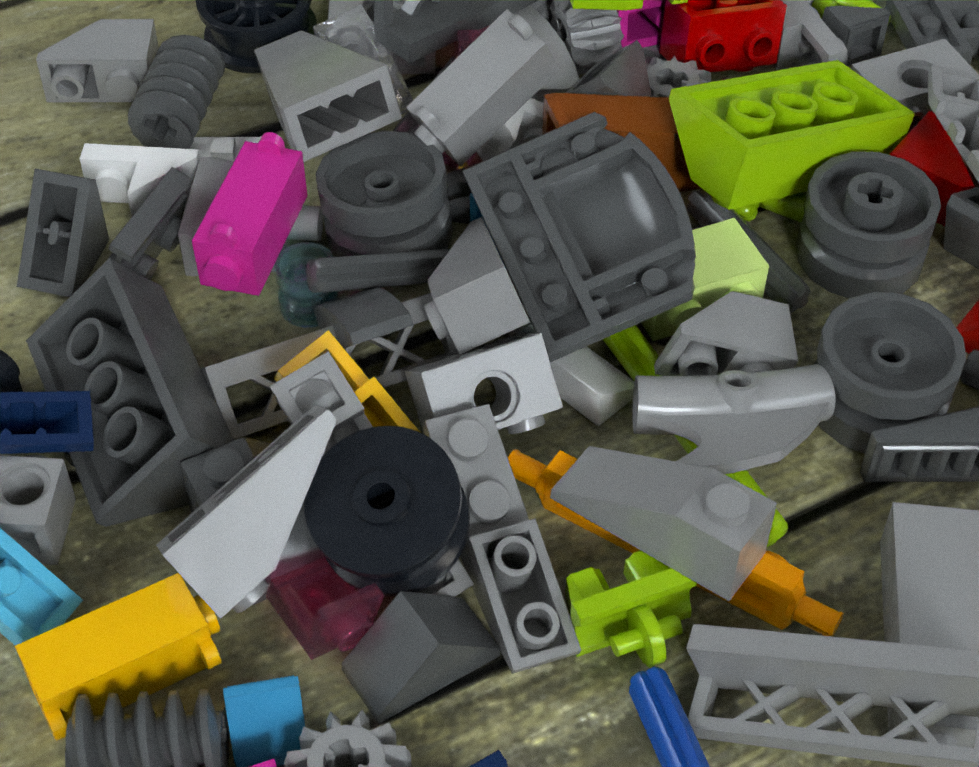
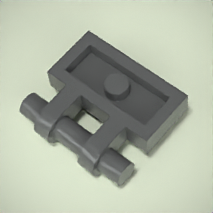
(932, 20)

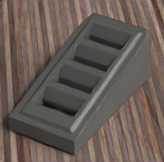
(929, 450)

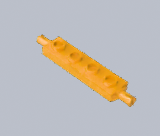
(770, 592)

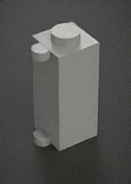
(483, 88)

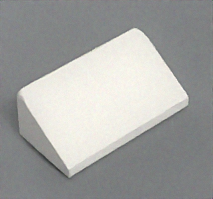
(589, 382)

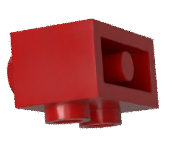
(723, 33)

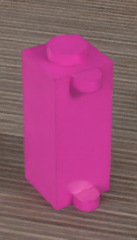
(251, 216)

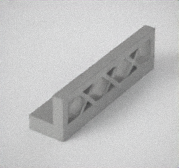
(273, 357)
(832, 670)

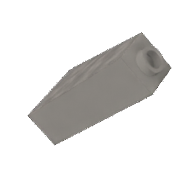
(325, 92)
(932, 591)

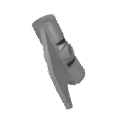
(735, 416)

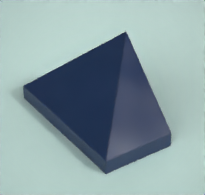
(45, 422)

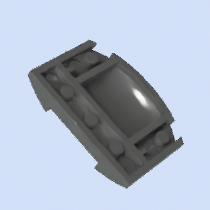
(587, 231)

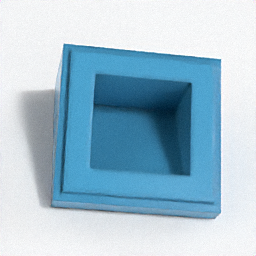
(264, 720)

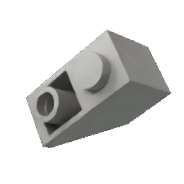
(99, 62)
(731, 335)

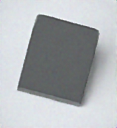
(859, 29)

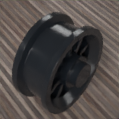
(245, 25)
(388, 510)

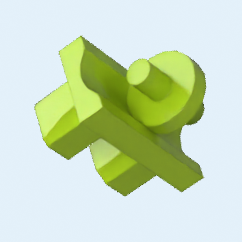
(630, 615)

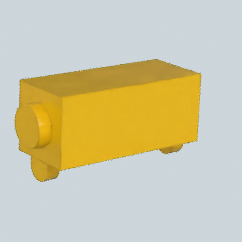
(121, 649)

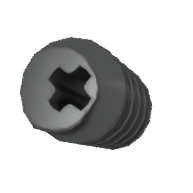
(176, 92)
(147, 737)

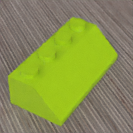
(772, 129)

